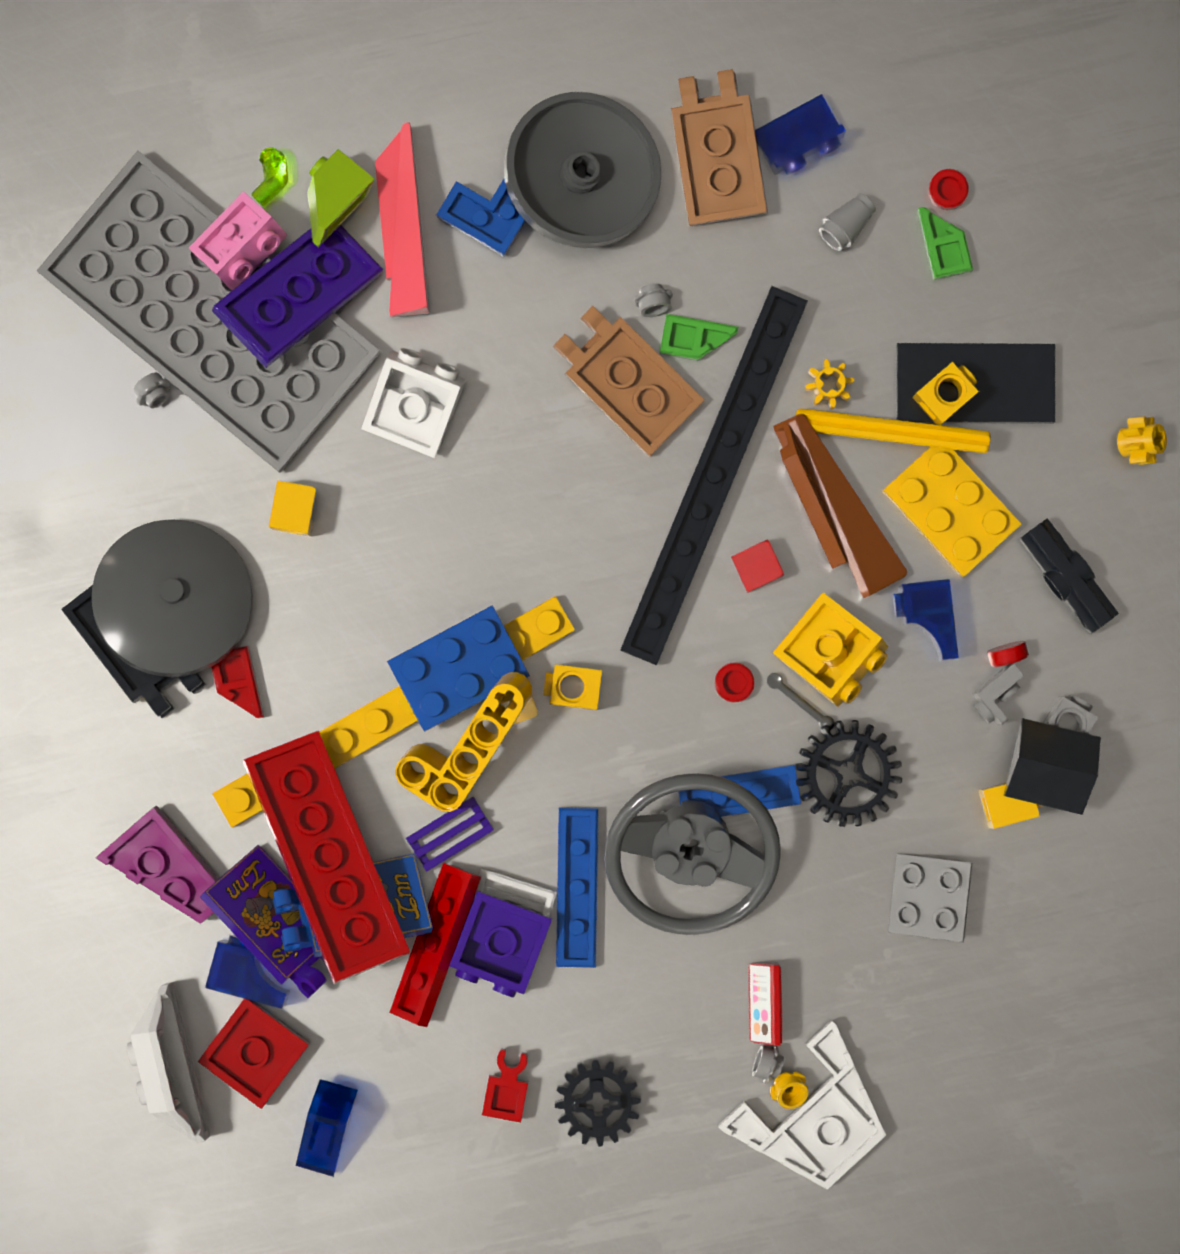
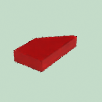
(237, 681)

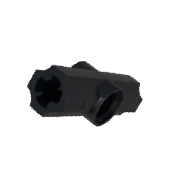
(1068, 576)

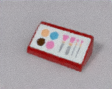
(765, 1003)

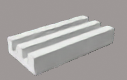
(549, 894)

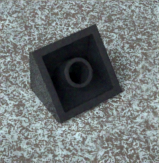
(1053, 766)

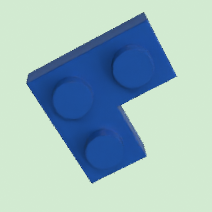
(488, 222)

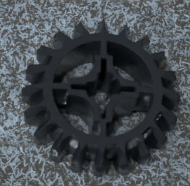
(879, 788)

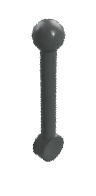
(775, 681)

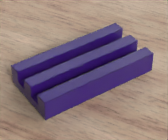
(421, 852)

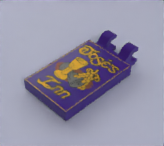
(247, 908)

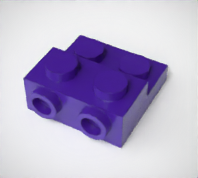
(500, 944)

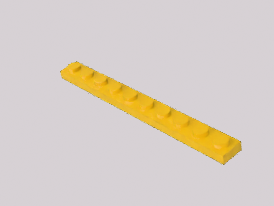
(393, 712)

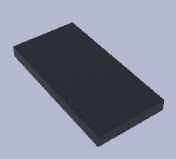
(1011, 379)

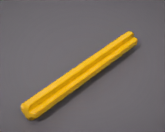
(898, 431)

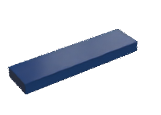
(577, 887)

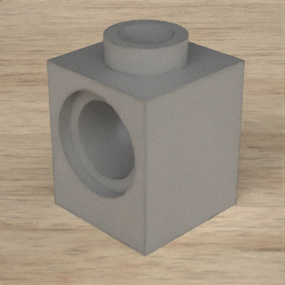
(1076, 707)

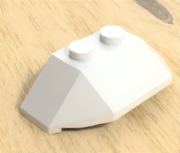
(166, 1067)

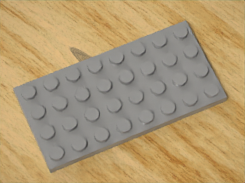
(143, 284)

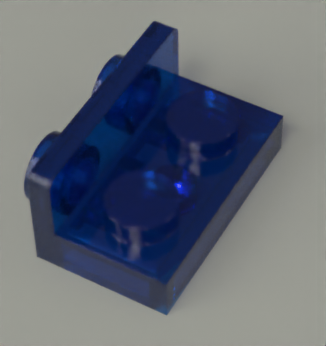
(799, 135)

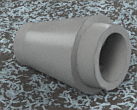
(847, 222)

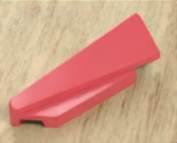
(402, 226)

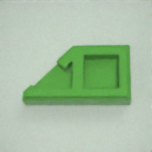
(944, 246)
(693, 337)

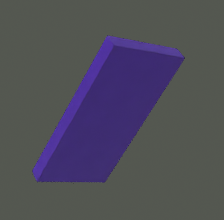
(296, 293)

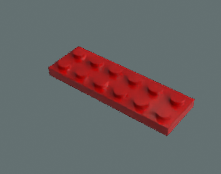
(326, 857)

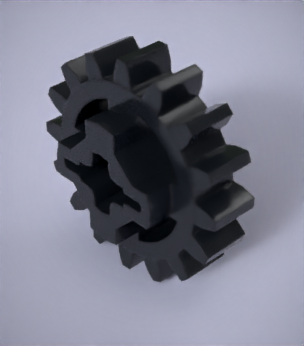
(617, 1101)

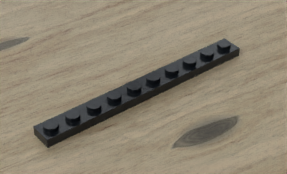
(713, 475)

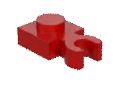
(506, 1094)

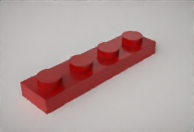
(434, 951)

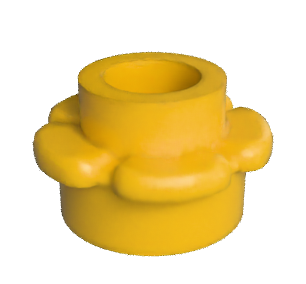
(789, 1090)

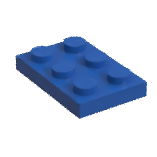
(456, 667)

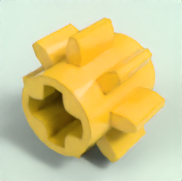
(840, 384)
(1142, 440)

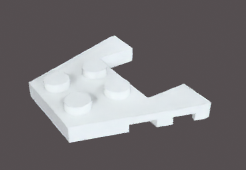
(827, 1130)

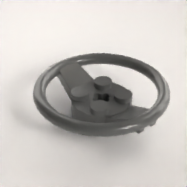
(714, 856)

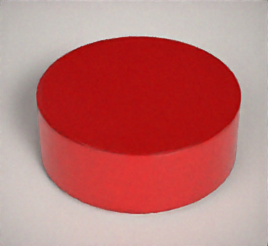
(948, 189)
(1008, 653)
(734, 682)

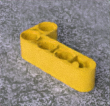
(475, 740)

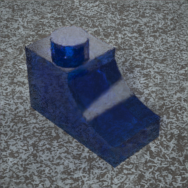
(931, 610)
(241, 975)
(326, 1127)

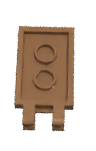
(718, 153)
(629, 381)

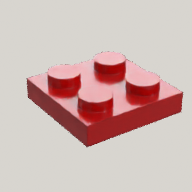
(253, 1052)

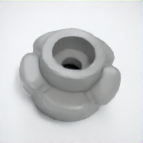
(653, 300)
(152, 390)
(767, 1063)

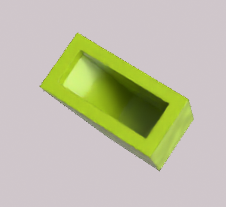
(334, 193)

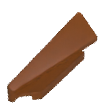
(836, 510)

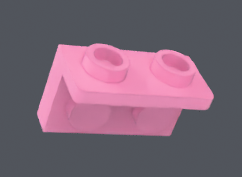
(238, 241)

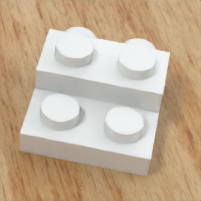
(413, 402)

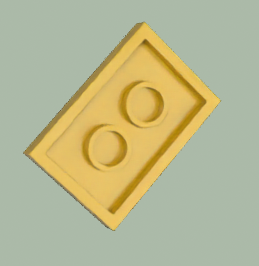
(951, 508)

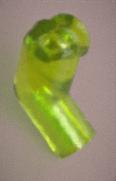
(275, 176)

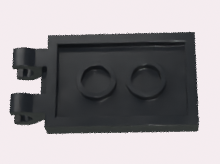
(131, 680)

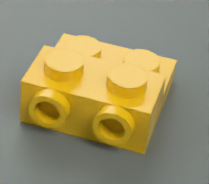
(832, 650)

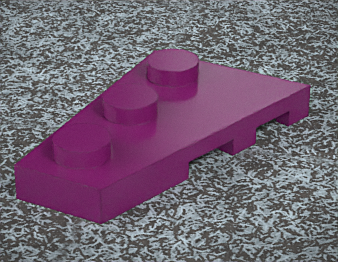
(163, 862)

